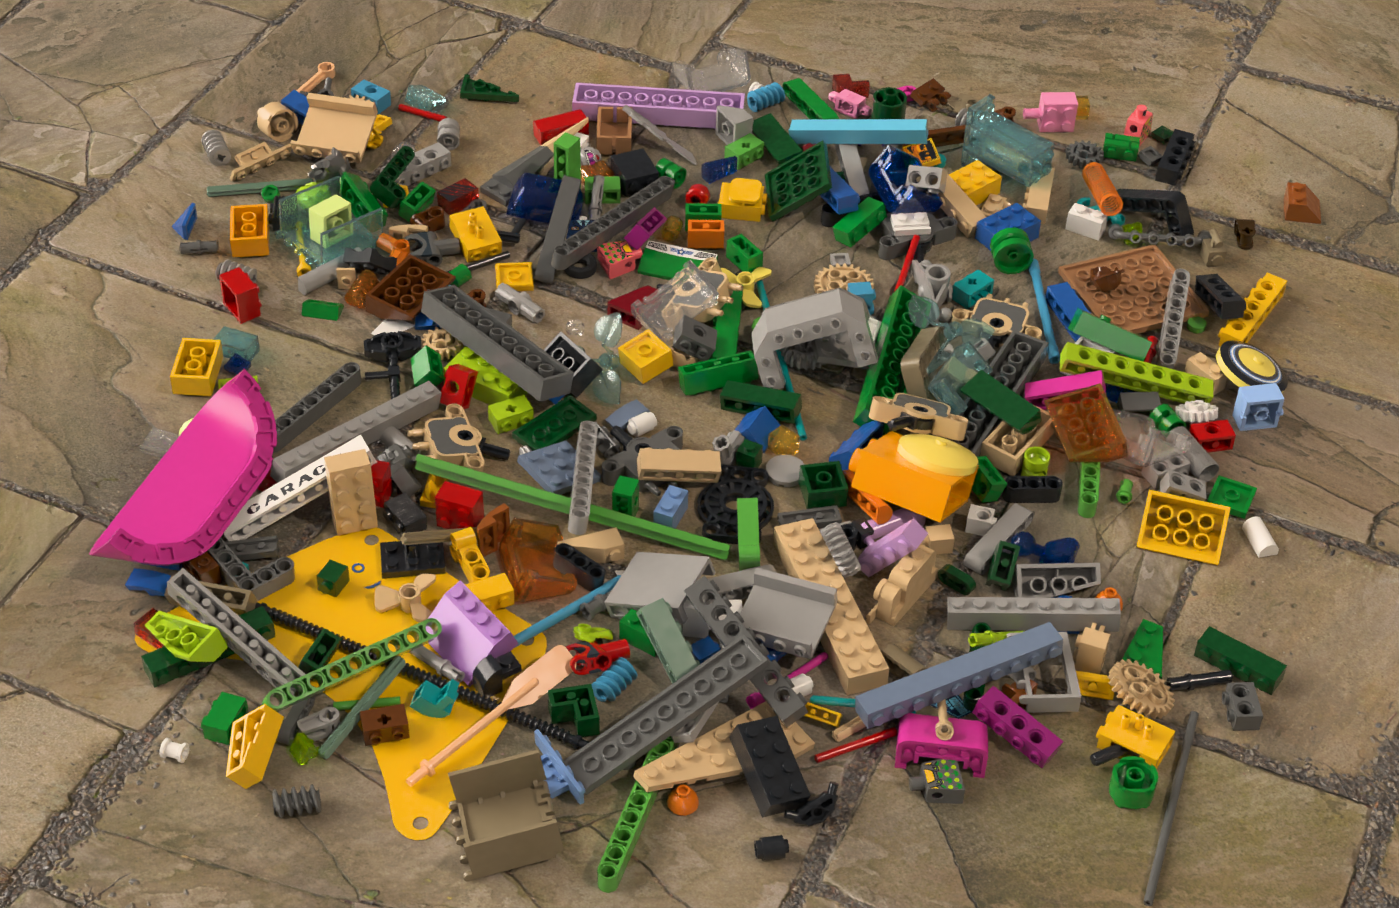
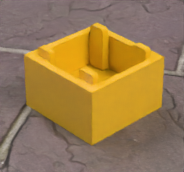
(645, 356)

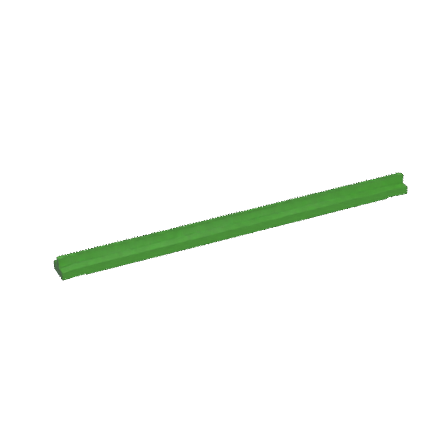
(562, 504)

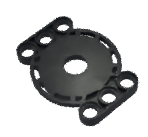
(729, 489)

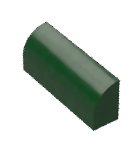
(775, 138)
(1002, 402)

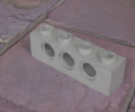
(424, 164)

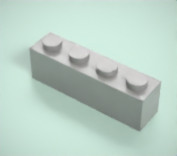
(1054, 579)

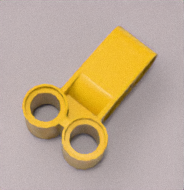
(463, 550)

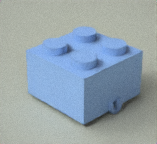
(1258, 407)

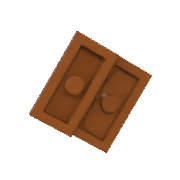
(492, 529)

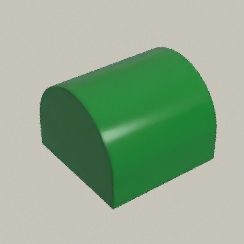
(462, 275)

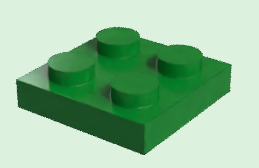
(1232, 494)

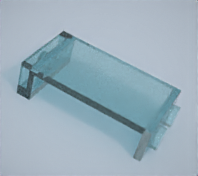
(955, 373)

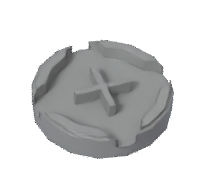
(784, 470)

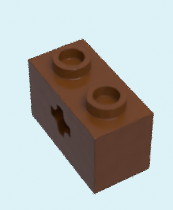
(384, 724)

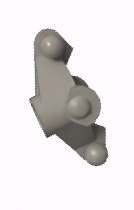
(934, 284)

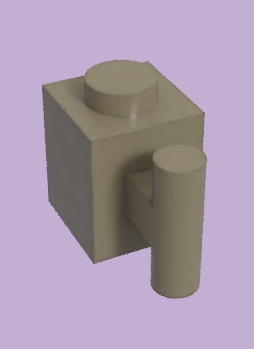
(1213, 250)

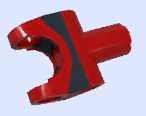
(596, 656)

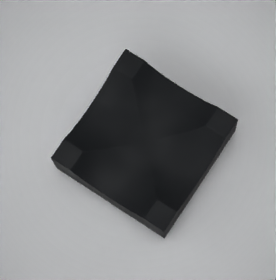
(369, 260)

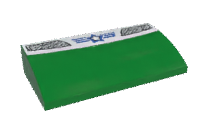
(666, 260)

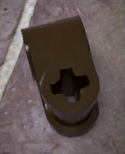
(1244, 231)

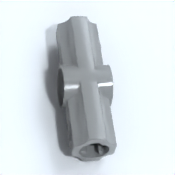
(520, 303)

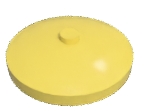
(937, 454)

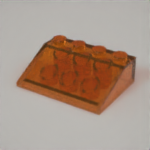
(1087, 425)

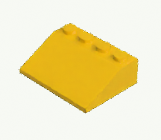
(1183, 527)

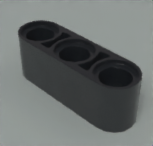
(1032, 489)
(586, 571)

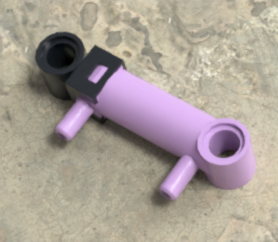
(864, 531)

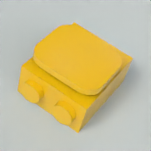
(743, 200)

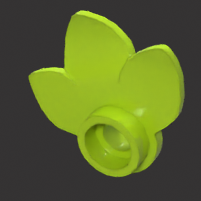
(586, 633)

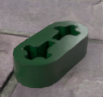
(956, 579)

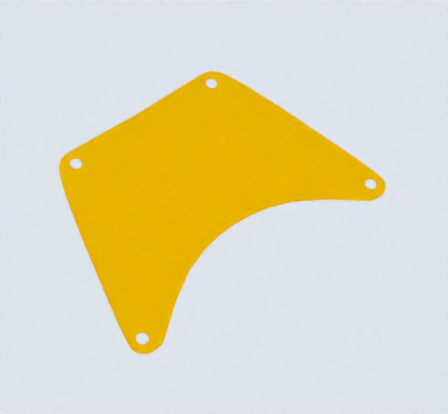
(355, 617)

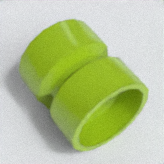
(1035, 462)

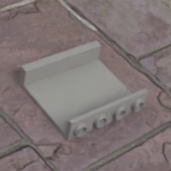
(657, 577)
(788, 612)

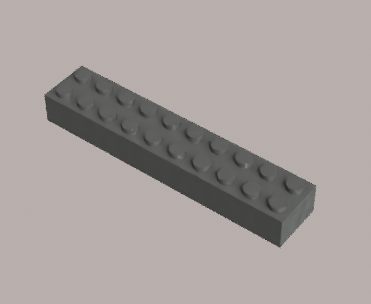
(497, 343)
(1013, 367)

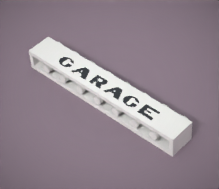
(288, 495)

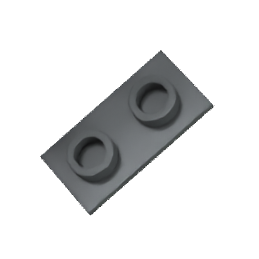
(609, 446)

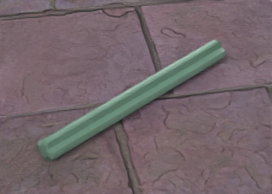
(250, 188)
(364, 703)

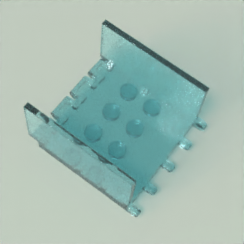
(295, 227)

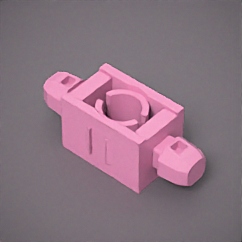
(850, 103)

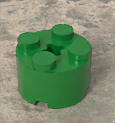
(1133, 783)

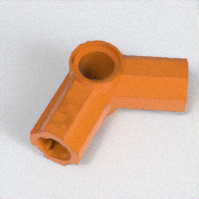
(397, 248)

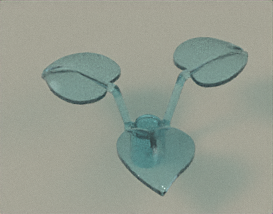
(925, 311)
(608, 385)

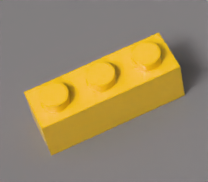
(823, 715)

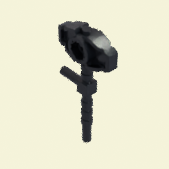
(391, 347)

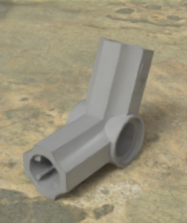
(728, 446)

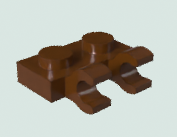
(931, 95)

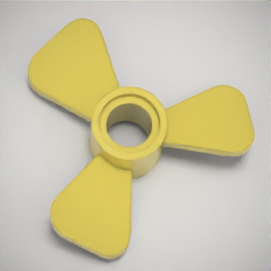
(748, 281)

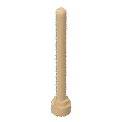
(944, 728)

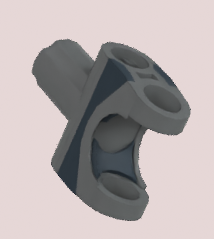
(430, 248)

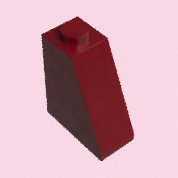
(623, 305)

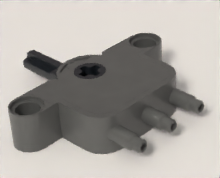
(626, 461)

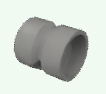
(448, 133)

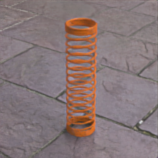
(1098, 196)

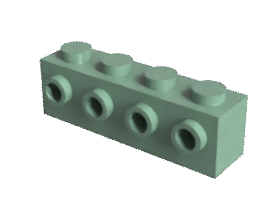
(667, 639)

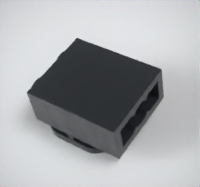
(635, 171)

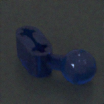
(1052, 552)

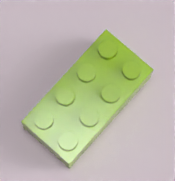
(490, 384)

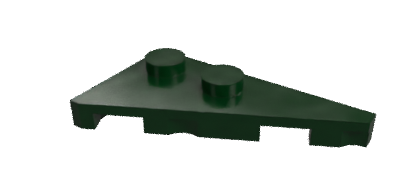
(485, 91)

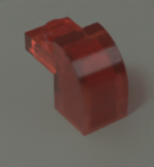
(844, 81)

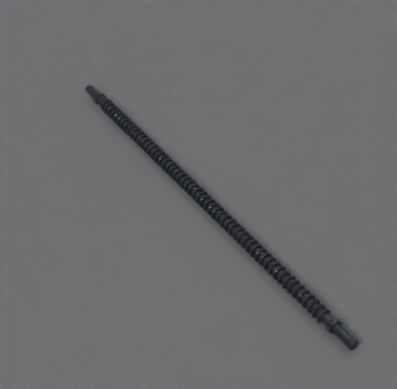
(309, 629)

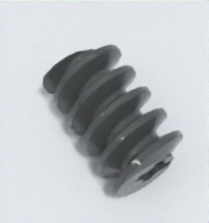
(297, 801)

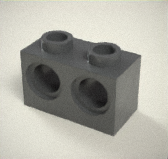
(1242, 706)

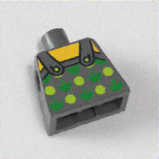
(940, 782)

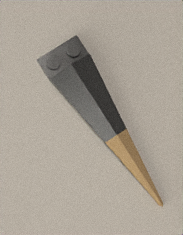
(503, 181)

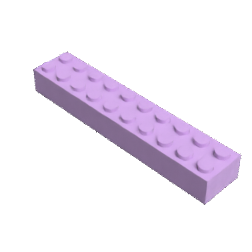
(657, 105)

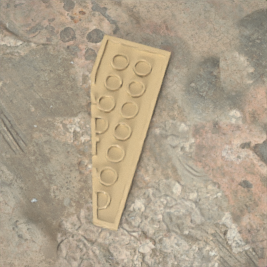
(712, 754)

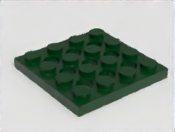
(798, 181)

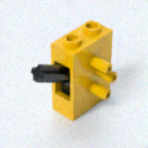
(478, 235)
(1132, 735)

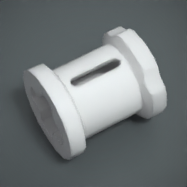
(174, 750)

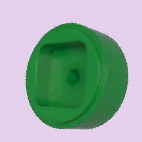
(269, 192)

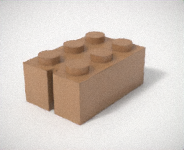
(613, 136)

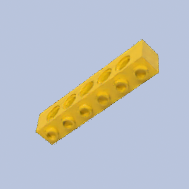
(1258, 307)

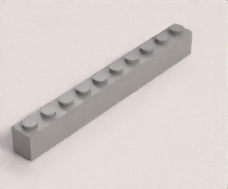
(370, 425)

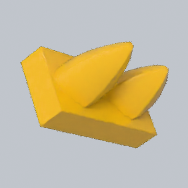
(431, 489)
(1095, 685)

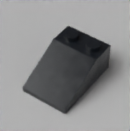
(576, 360)

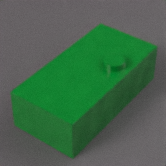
(1109, 335)

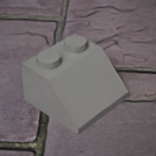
(732, 123)

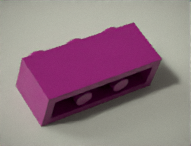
(645, 228)

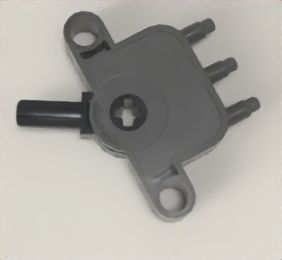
(897, 246)

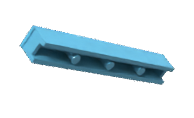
(859, 131)

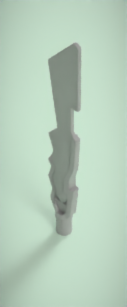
(658, 133)

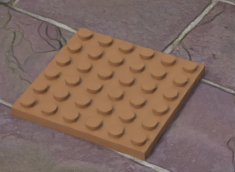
(1142, 293)

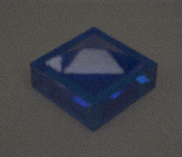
(237, 364)

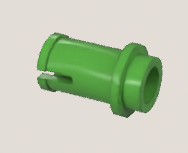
(1124, 494)

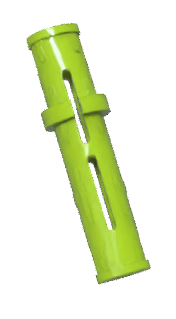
(987, 638)

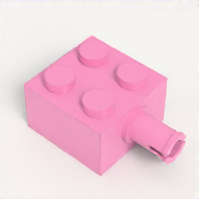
(1055, 112)

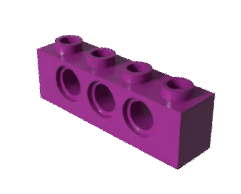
(1017, 727)

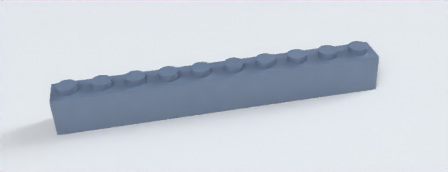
(958, 675)

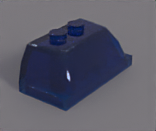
(536, 197)

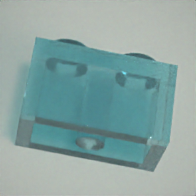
(238, 342)

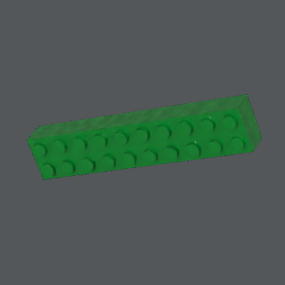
(892, 343)

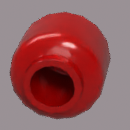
(697, 194)

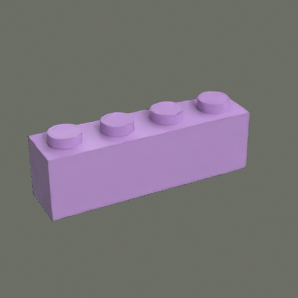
(892, 547)

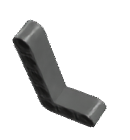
(260, 582)

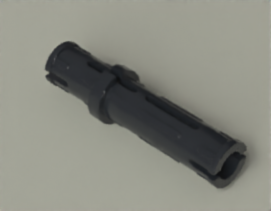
(1199, 680)

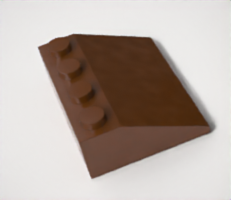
(402, 290)

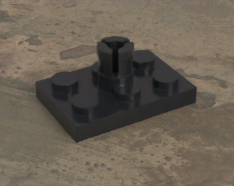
(411, 560)

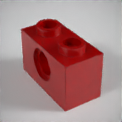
(465, 378)
(1214, 435)

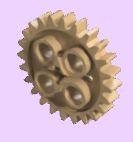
(839, 277)
(1141, 688)

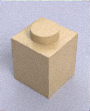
(939, 538)

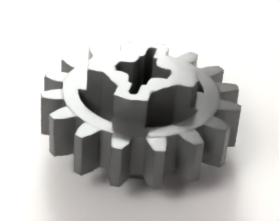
(1084, 153)

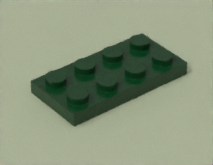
(554, 424)

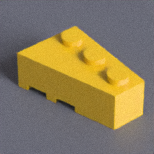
(252, 745)

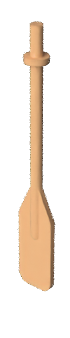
(523, 691)

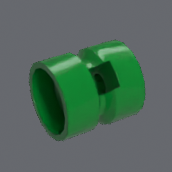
(668, 168)
(1166, 418)

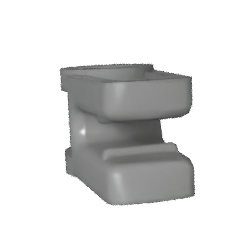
(318, 725)

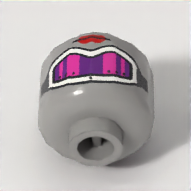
(590, 156)

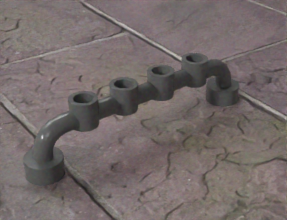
(1115, 232)

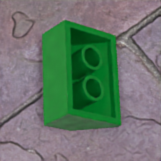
(359, 195)

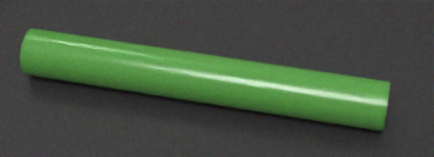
(380, 702)

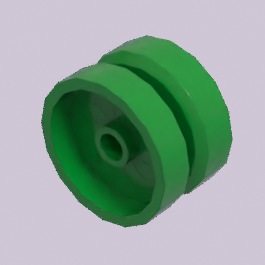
(1011, 250)

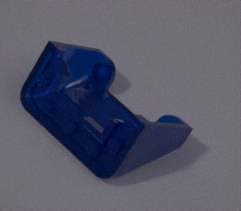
(890, 176)

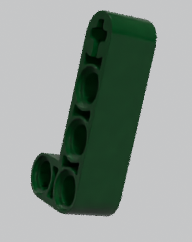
(384, 185)

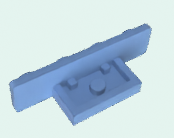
(558, 776)

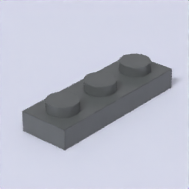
(822, 516)

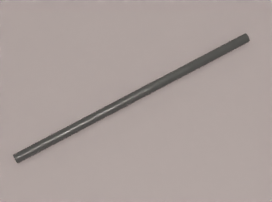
(1170, 810)

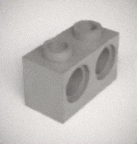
(927, 175)
(1156, 472)
(1183, 485)

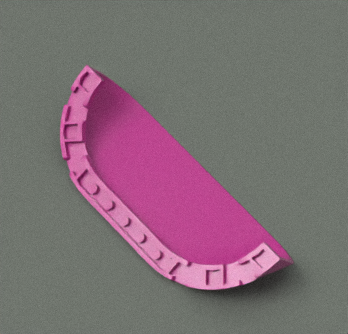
(198, 481)

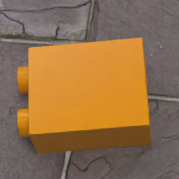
(889, 476)

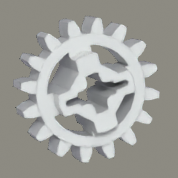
(1197, 411)

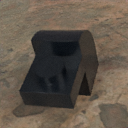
(491, 672)

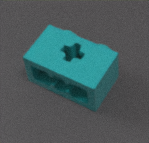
(972, 288)

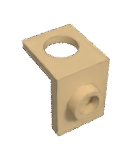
(346, 277)

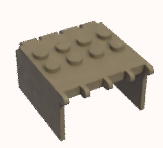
(504, 815)

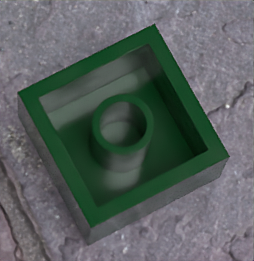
(823, 485)

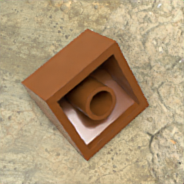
(1301, 204)

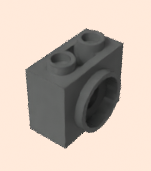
(695, 338)

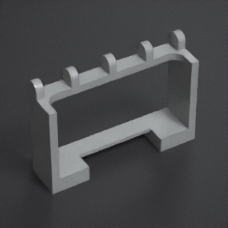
(1053, 702)

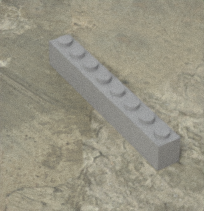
(1028, 613)

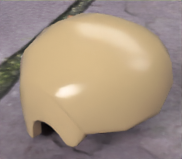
(681, 358)

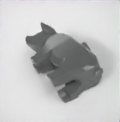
(329, 167)

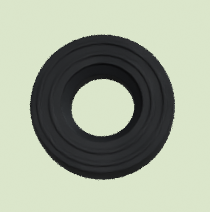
(583, 272)

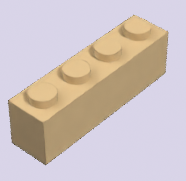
(1038, 197)
(960, 206)
(679, 465)

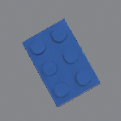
(1009, 217)

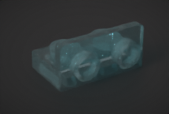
(423, 97)

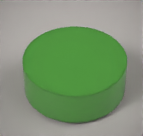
(1196, 325)

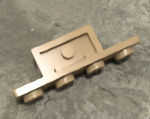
(256, 158)

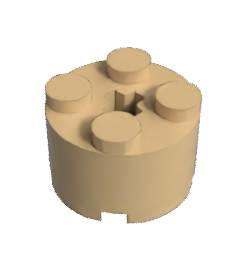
(277, 121)

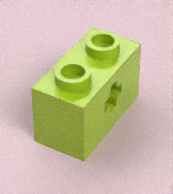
(510, 414)

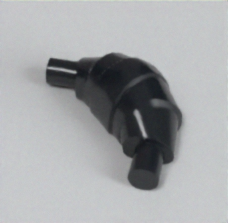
(816, 809)

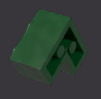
(575, 705)

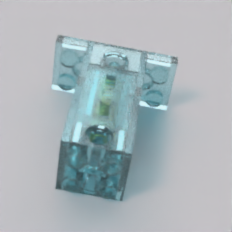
(1005, 144)

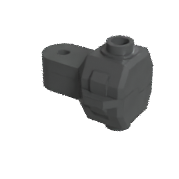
(401, 468)

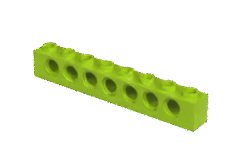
(1136, 374)

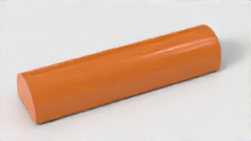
(872, 505)

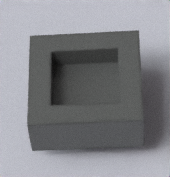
(1150, 156)

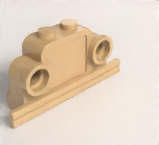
(905, 585)

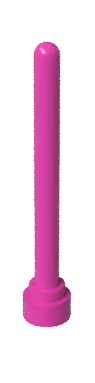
(756, 698)

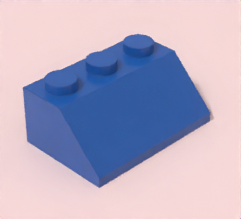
(858, 439)

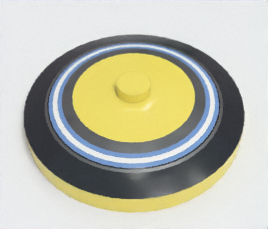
(1249, 365)

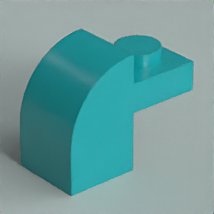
(435, 701)

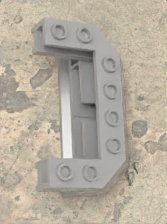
(809, 320)

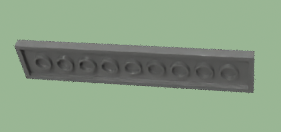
(666, 713)

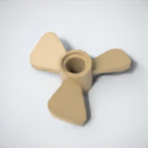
(407, 597)

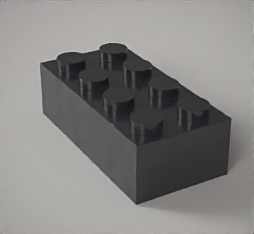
(769, 766)

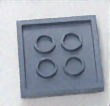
(553, 467)

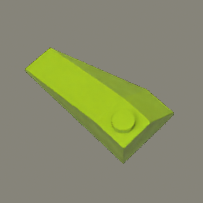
(187, 637)

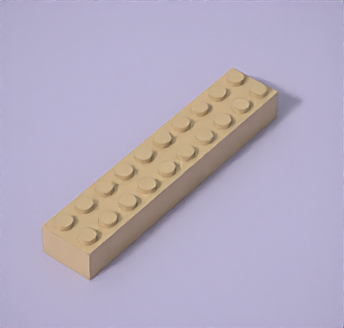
(847, 635)

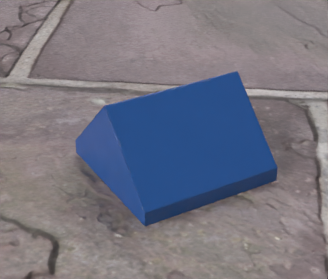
(757, 426)

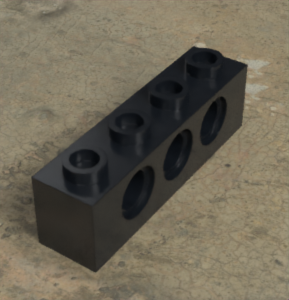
(1175, 157)
(1220, 296)

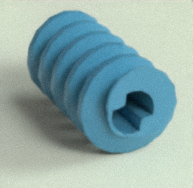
(765, 96)
(614, 680)

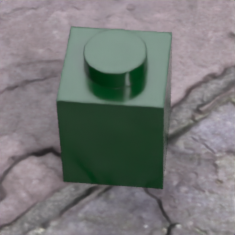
(749, 454)
(333, 578)

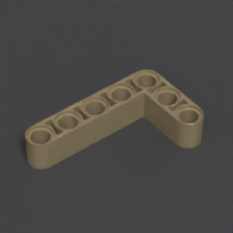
(918, 359)

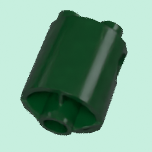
(889, 104)

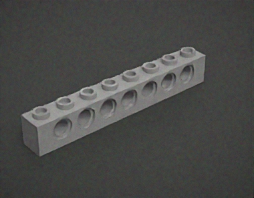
(235, 631)

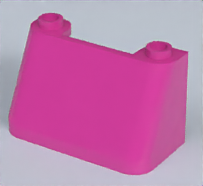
(918, 738)

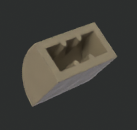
(900, 662)

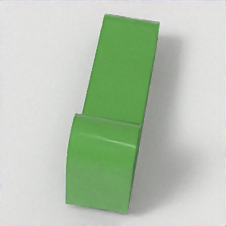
(748, 533)

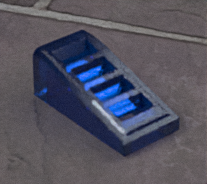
(713, 171)

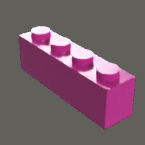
(1041, 390)

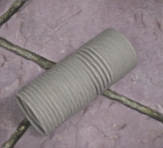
(1202, 464)

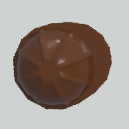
(1105, 279)

